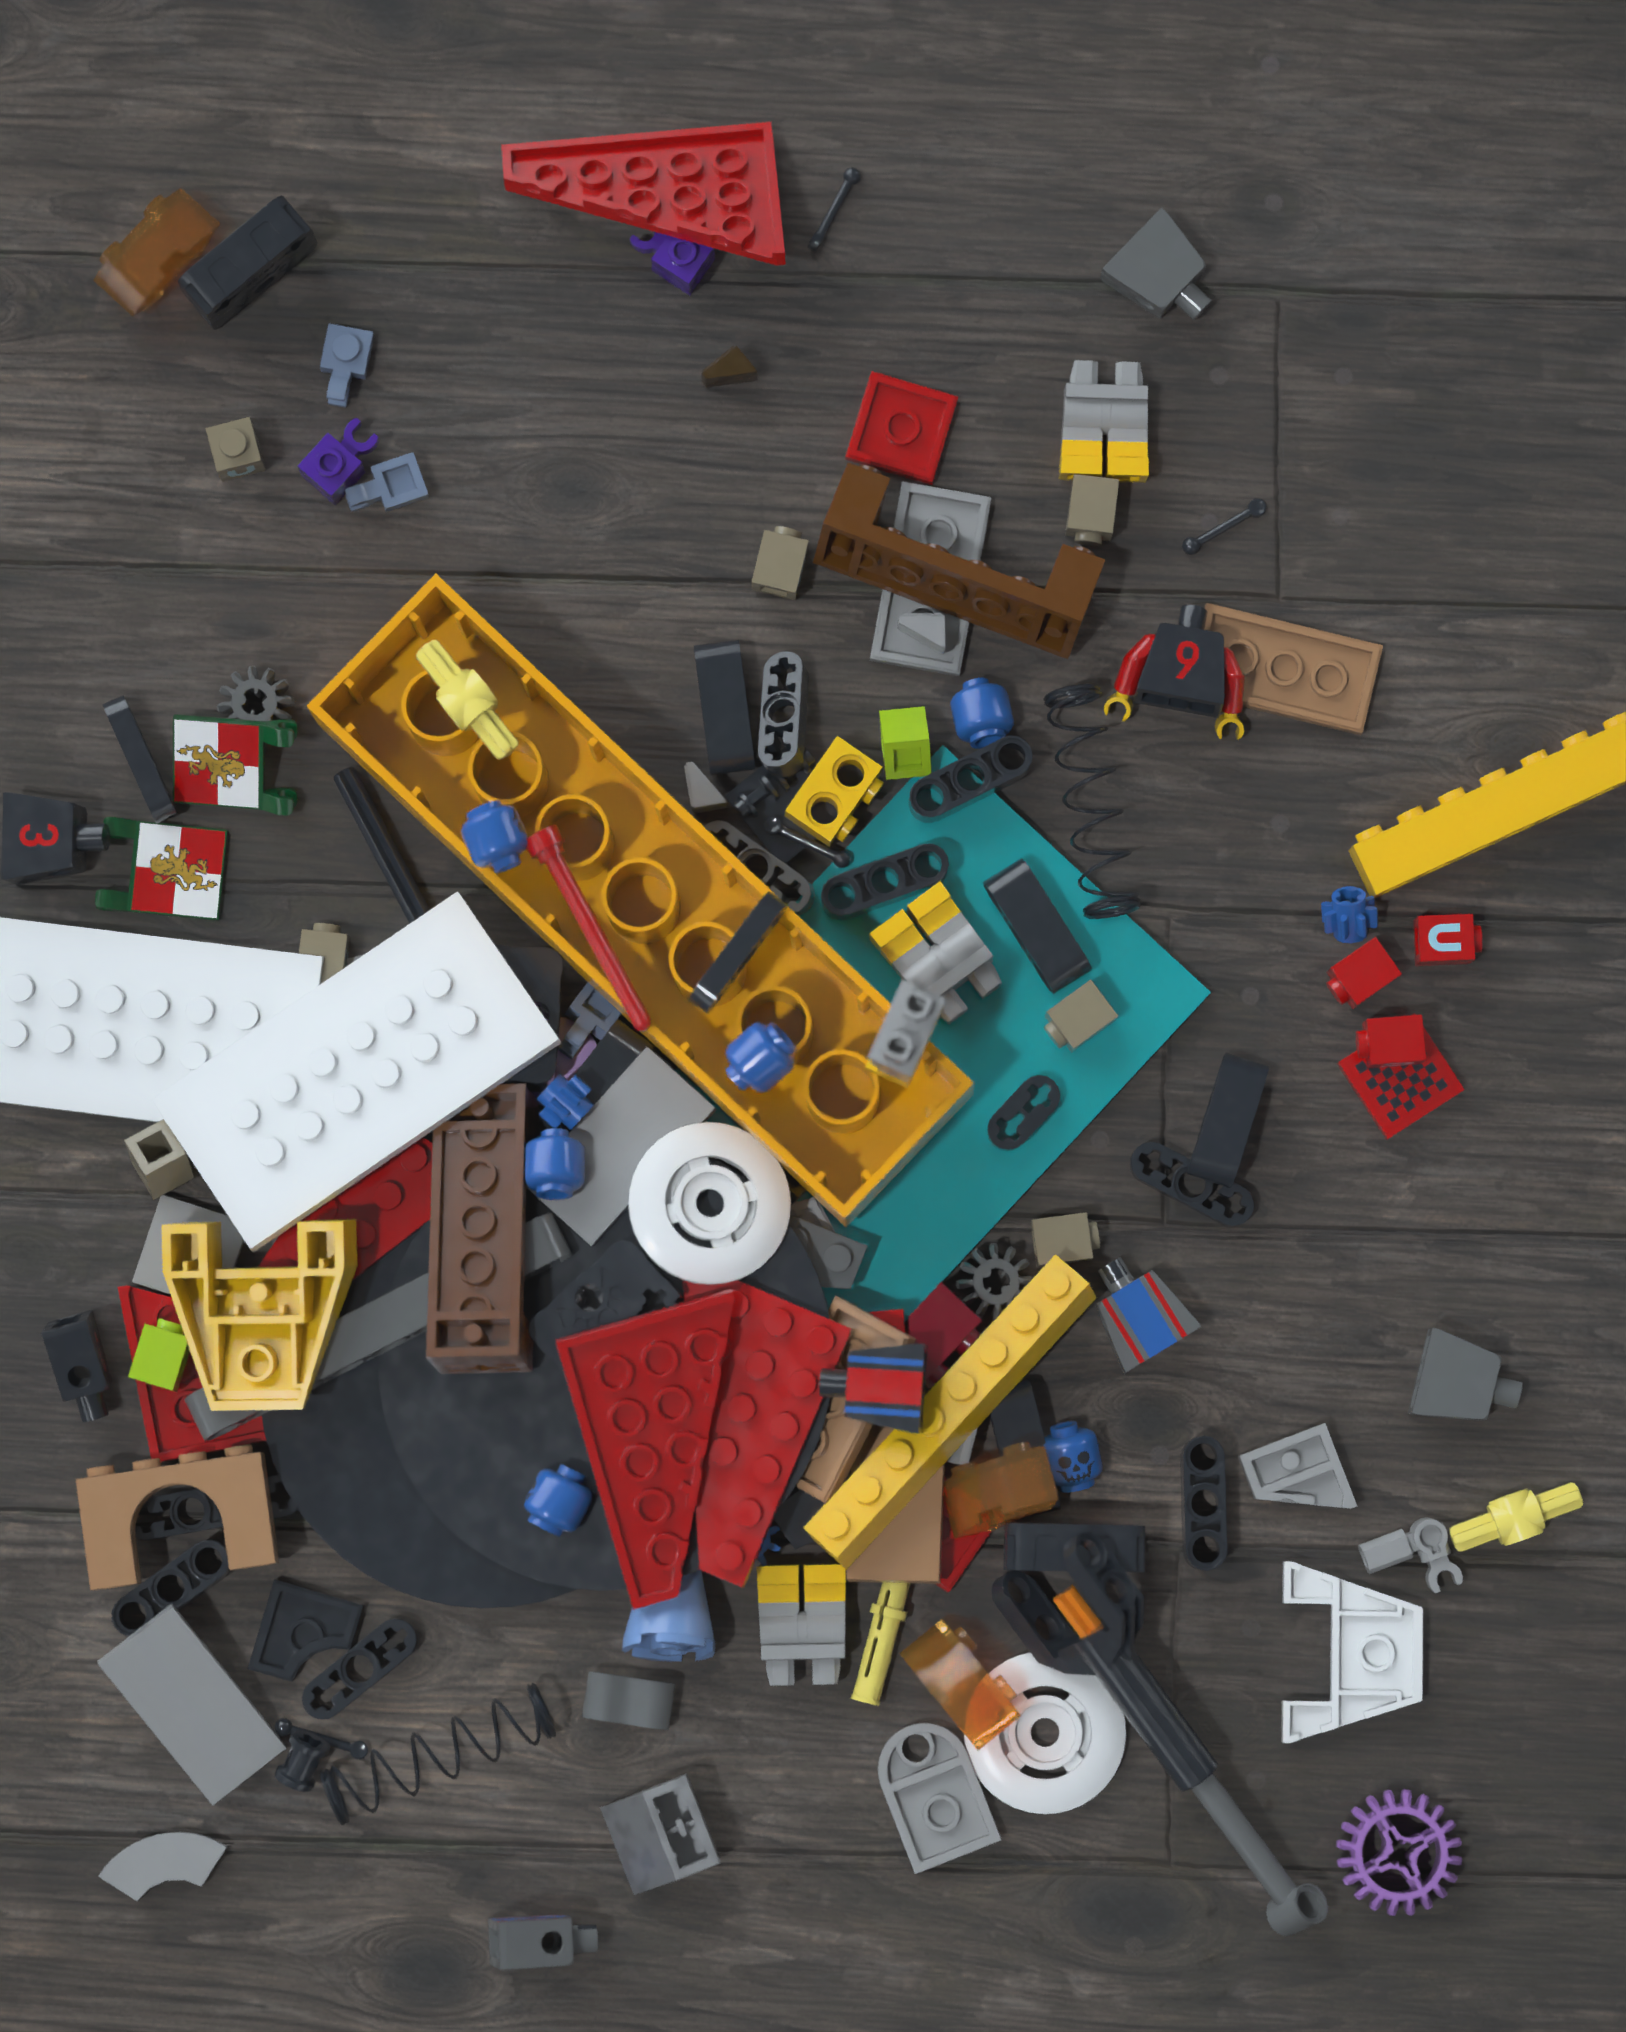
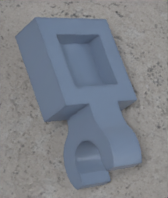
(345, 356)
(394, 483)
(591, 1015)

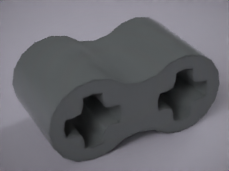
(628, 1700)

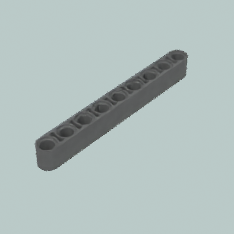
(382, 1327)

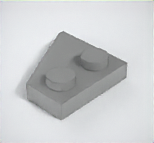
(1299, 1471)

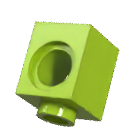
(905, 743)
(161, 1355)

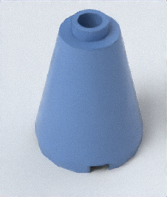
(673, 1626)

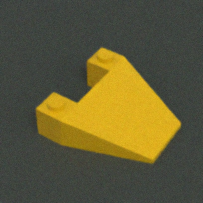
(258, 1328)

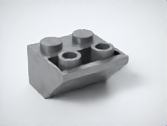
(660, 1834)

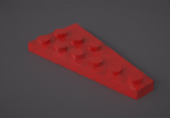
(386, 1206)

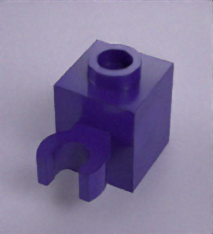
(676, 259)
(335, 465)

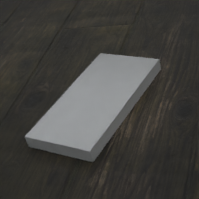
(957, 524)
(617, 1134)
(192, 1704)

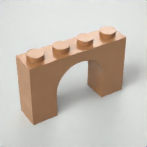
(113, 1501)

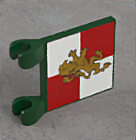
(225, 762)
(172, 870)

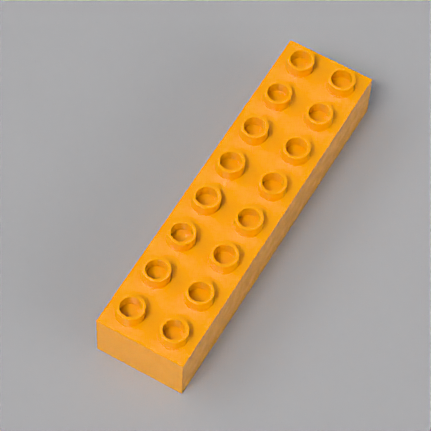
(658, 891)

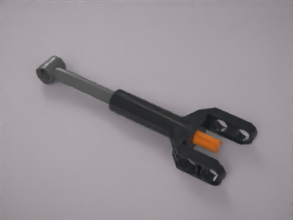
(1108, 1652)

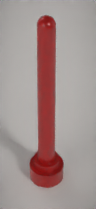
(548, 849)

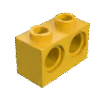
(825, 787)

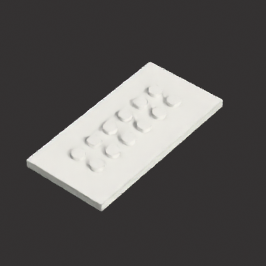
(122, 1016)
(355, 1071)

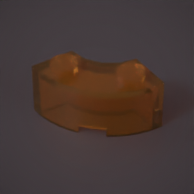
(155, 251)
(999, 1490)
(961, 1684)

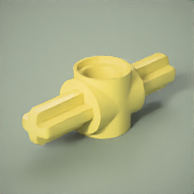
(467, 699)
(1516, 1517)

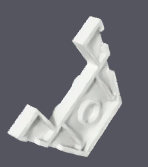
(1372, 1656)

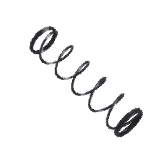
(1128, 899)
(335, 1798)

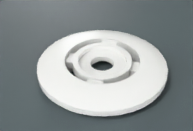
(667, 1191)
(1087, 1745)

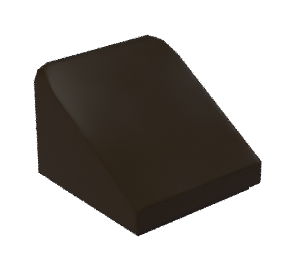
(729, 369)

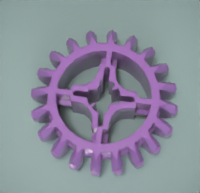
(1433, 1833)

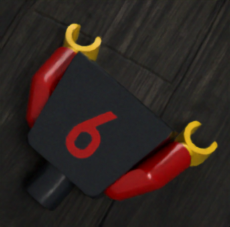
(1183, 672)

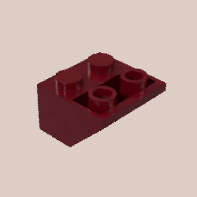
(945, 1327)

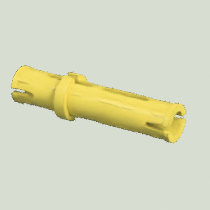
(880, 1642)

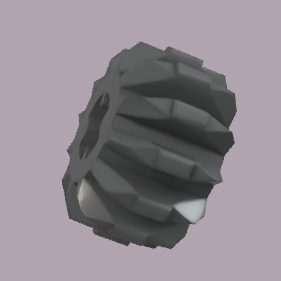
(254, 686)
(984, 1271)

